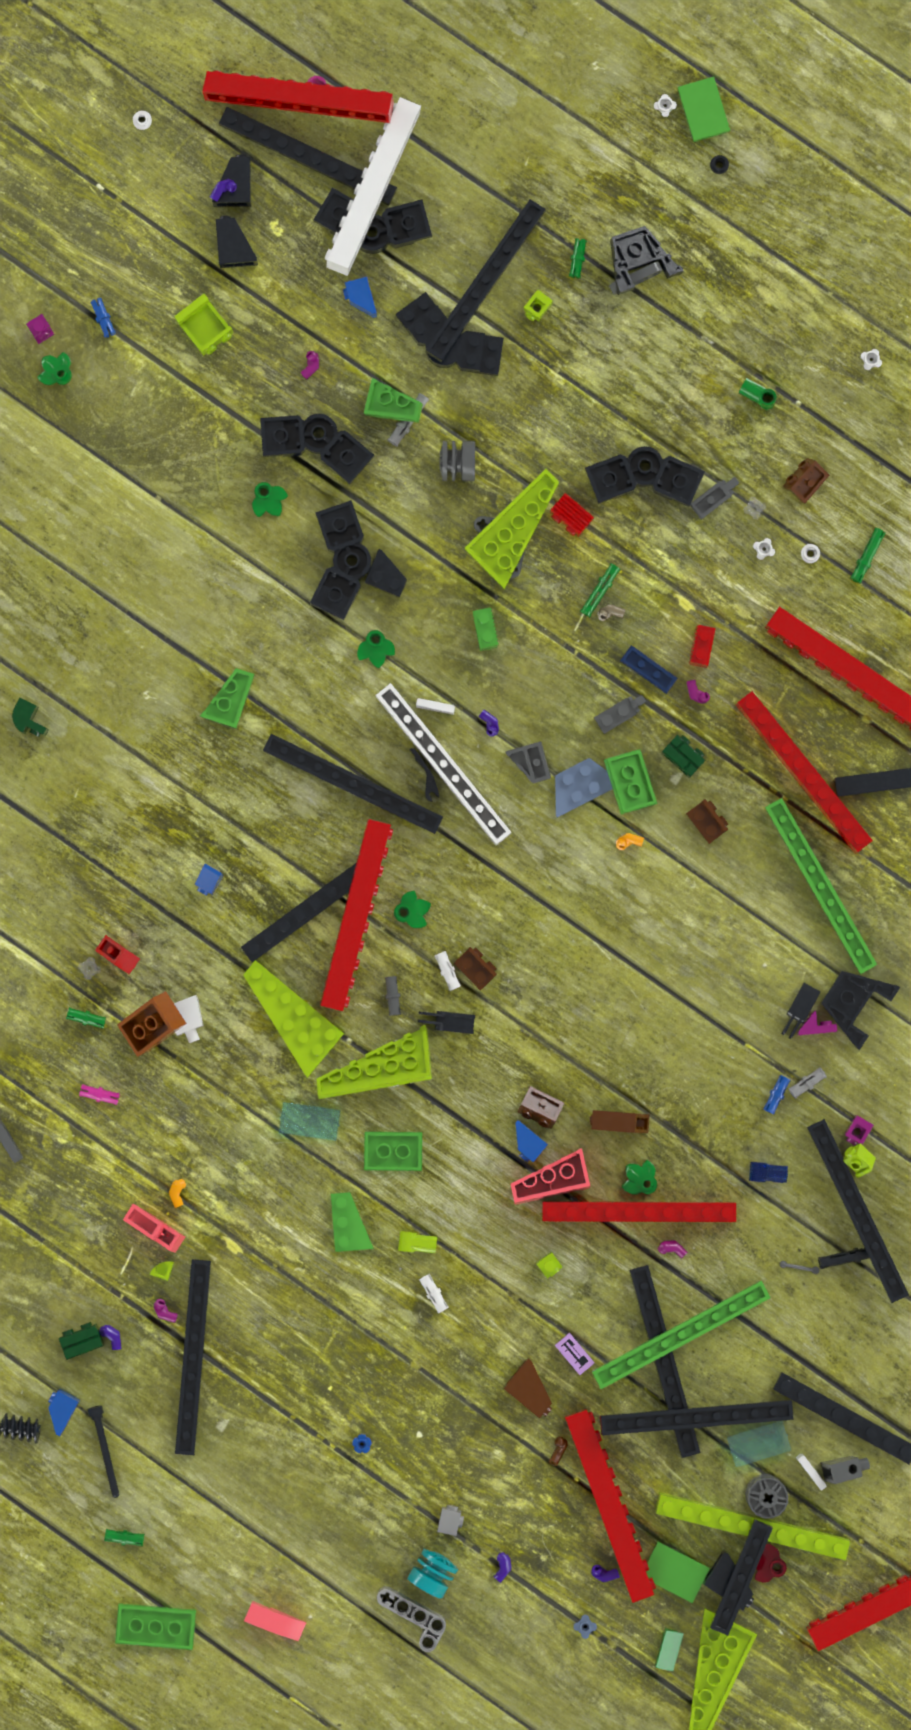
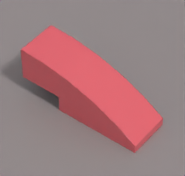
(154, 1228)
(274, 1621)

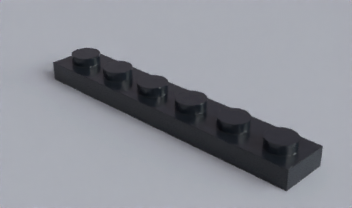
(741, 1577)

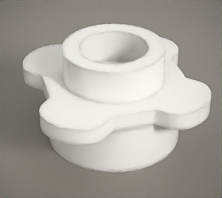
(665, 99)
(871, 354)
(767, 544)

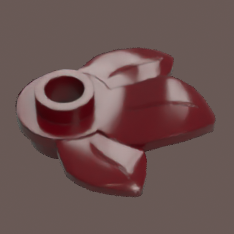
(765, 1566)

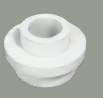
(146, 124)
(810, 547)

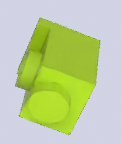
(538, 299)
(859, 1160)
(549, 1265)

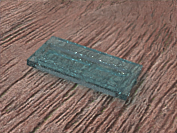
(309, 1121)
(759, 1443)

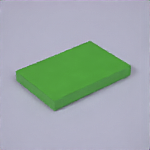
(703, 109)
(630, 781)
(393, 1151)
(676, 1571)

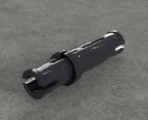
(854, 1255)

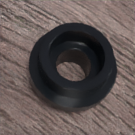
(719, 159)

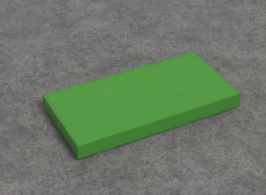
(155, 1626)

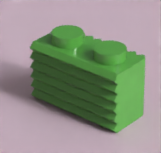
(485, 629)

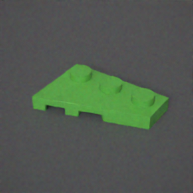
(391, 404)
(230, 700)
(348, 1225)

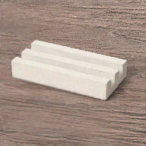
(435, 706)
(811, 1471)

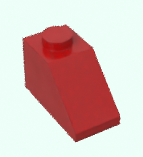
(117, 954)

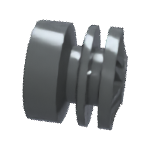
(458, 461)
(755, 1494)

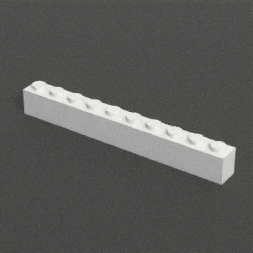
(372, 189)
(443, 764)

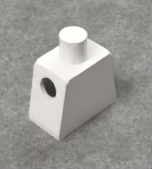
(191, 1013)

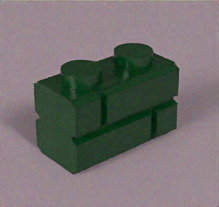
(683, 755)
(81, 1341)

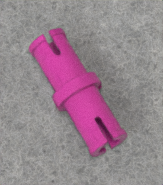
(99, 1094)

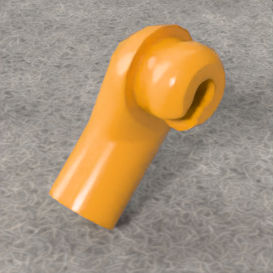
(628, 839)
(175, 1191)

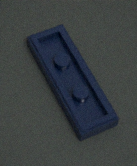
(648, 669)

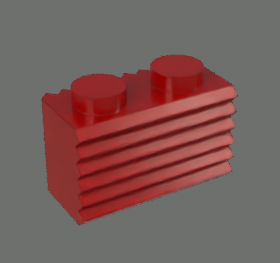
(571, 515)
(702, 646)

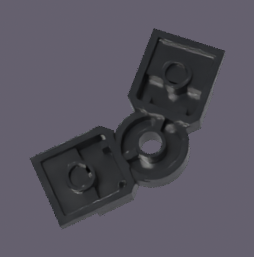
(396, 227)
(471, 351)
(293, 436)
(667, 476)
(344, 539)

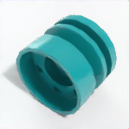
(432, 1573)

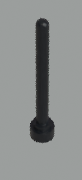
(96, 1415)

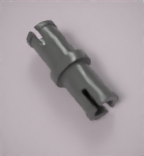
(392, 996)

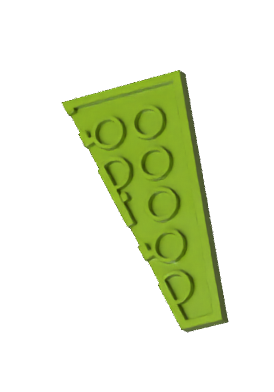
(507, 536)
(299, 1024)
(386, 1066)
(716, 1670)

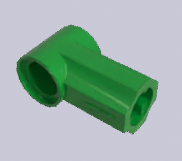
(756, 392)

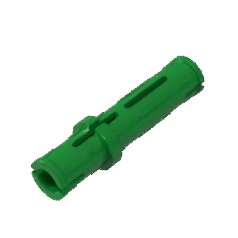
(865, 560)
(612, 570)

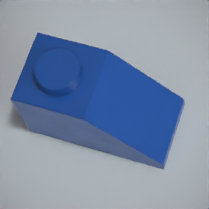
(360, 296)
(208, 880)
(528, 1143)
(61, 1409)

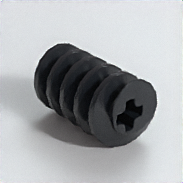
(20, 1428)

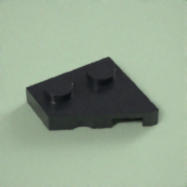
(386, 575)

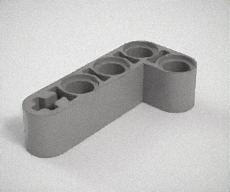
(408, 1614)

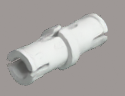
(447, 971)
(433, 1293)

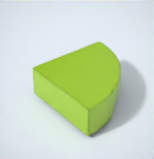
(162, 1270)

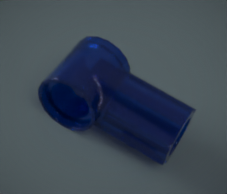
(763, 1172)

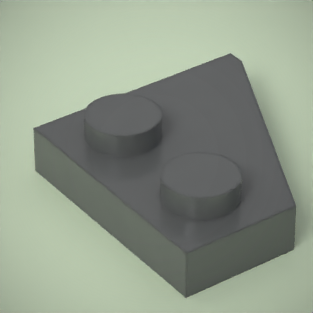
(531, 761)

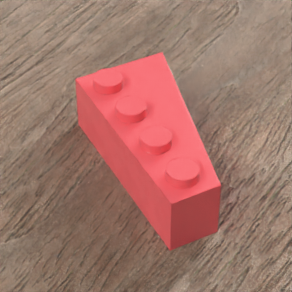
(558, 1178)

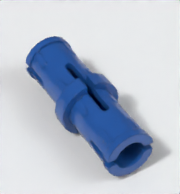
(103, 317)
(776, 1094)

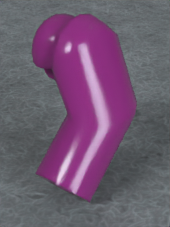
(672, 1246)
(162, 1311)

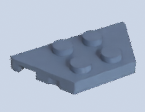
(580, 785)

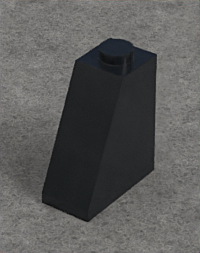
(240, 172)
(233, 245)
(719, 1577)

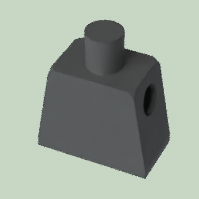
(844, 1469)

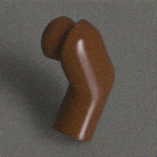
(561, 1446)

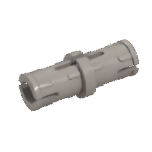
(807, 1082)

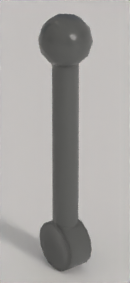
(815, 1270)

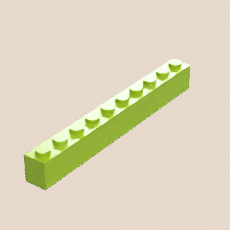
(741, 1523)

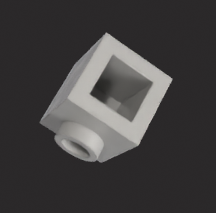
(450, 1520)

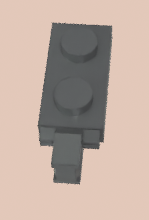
(714, 497)
(619, 713)

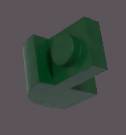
(23, 718)

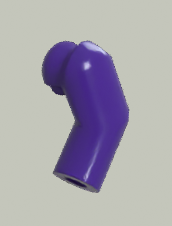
(223, 186)
(491, 722)
(112, 1334)
(505, 1566)
(604, 1575)

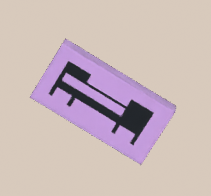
(574, 1353)

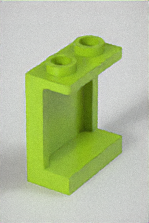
(204, 325)

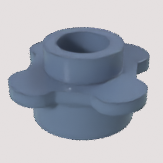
(585, 1631)

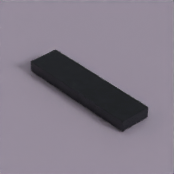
(873, 782)

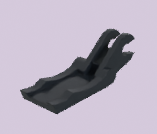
(430, 781)
(801, 1007)
(451, 1021)

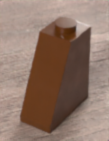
(620, 1121)
(529, 1389)

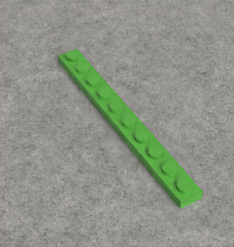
(820, 886)
(680, 1334)

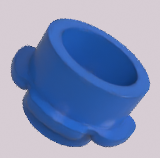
(361, 1438)

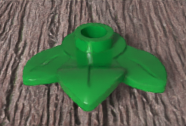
(53, 368)
(270, 502)
(375, 651)
(415, 910)
(638, 1176)

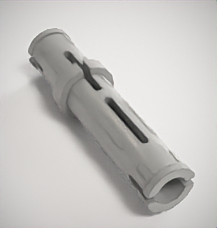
(403, 426)

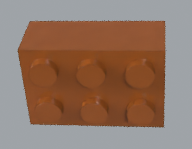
(151, 1024)

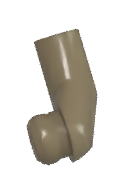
(610, 610)

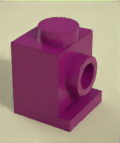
(40, 328)
(865, 1128)

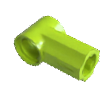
(413, 1242)

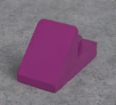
(810, 1026)

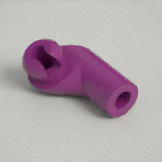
(312, 364)
(696, 694)

